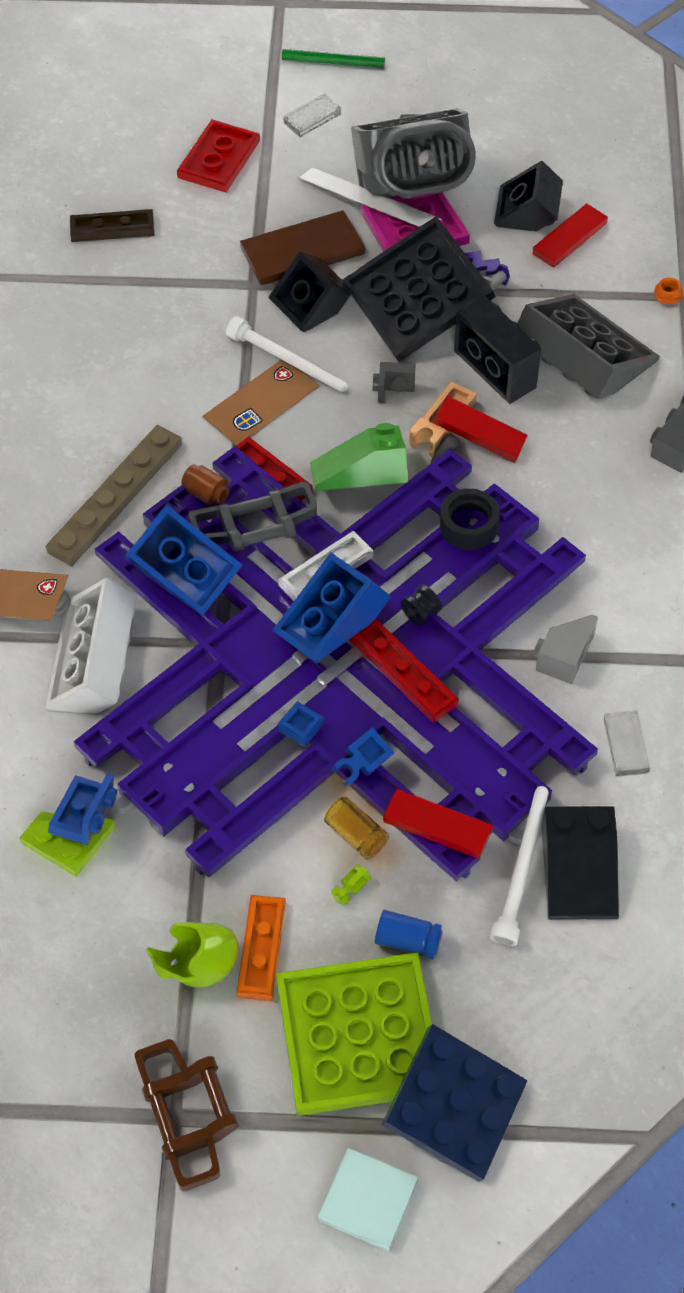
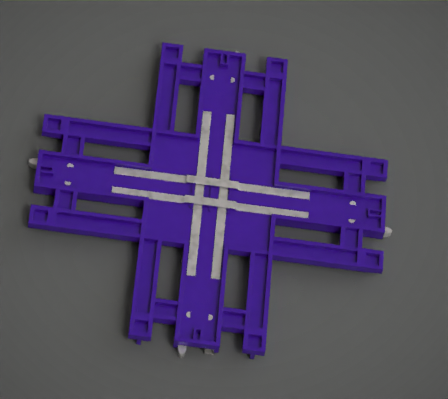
(345, 685)

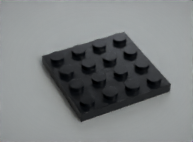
(417, 288)

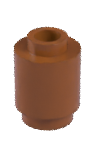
(205, 484)

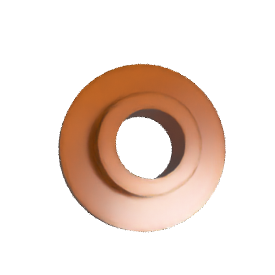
(668, 291)

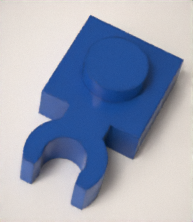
(366, 754)

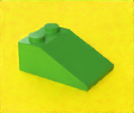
(365, 460)

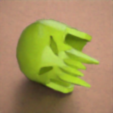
(201, 953)

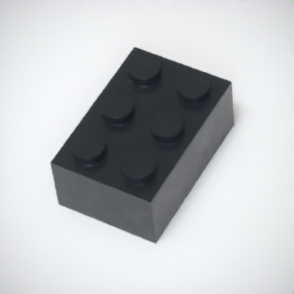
(497, 349)

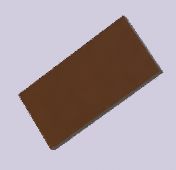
(325, 237)

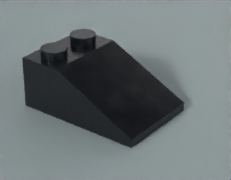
(580, 862)

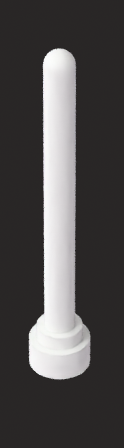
(239, 329)
(506, 929)

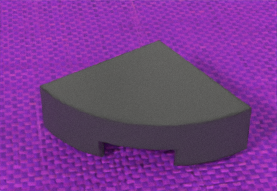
(450, 442)

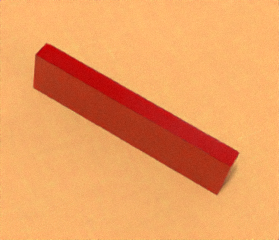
(405, 671)

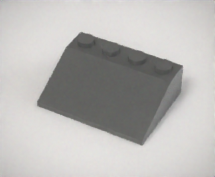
(585, 344)

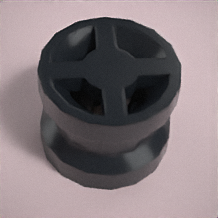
(421, 605)

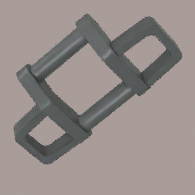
(273, 499)

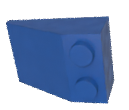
(183, 560)
(331, 609)

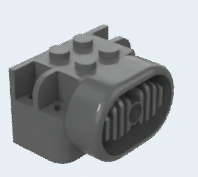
(391, 149)

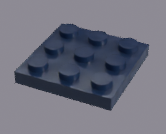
(455, 1103)

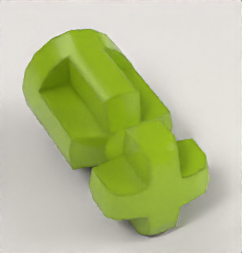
(352, 882)

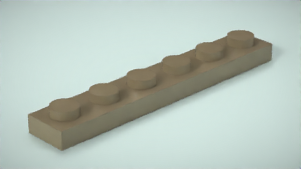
(113, 495)

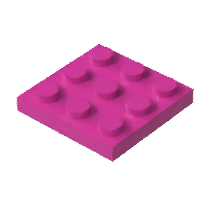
(390, 229)

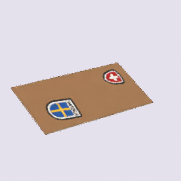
(260, 401)
(30, 594)

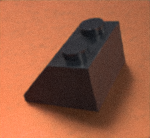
(529, 199)
(310, 292)

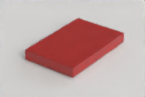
(218, 155)

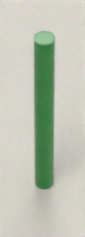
(333, 58)

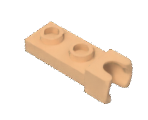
(425, 429)

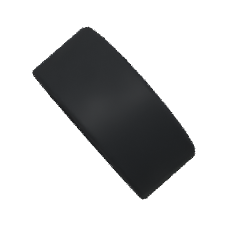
(475, 500)

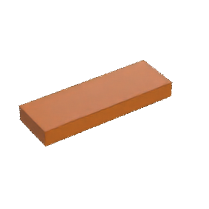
(261, 948)

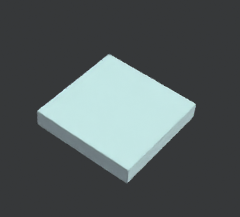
(368, 1199)

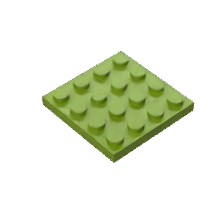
(352, 1030)

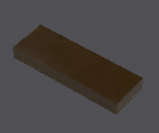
(111, 225)

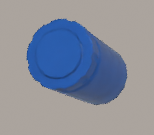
(408, 934)

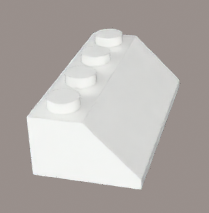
(92, 649)

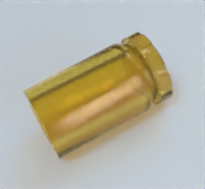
(356, 827)

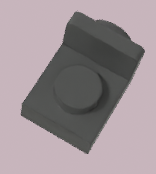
(394, 377)

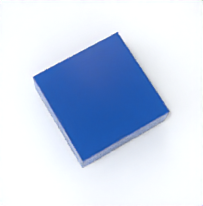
(300, 724)

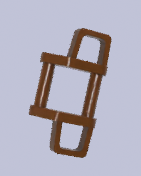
(154, 1092)

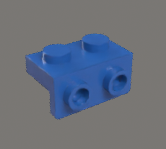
(83, 809)

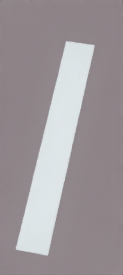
(362, 196)

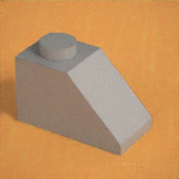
(565, 648)

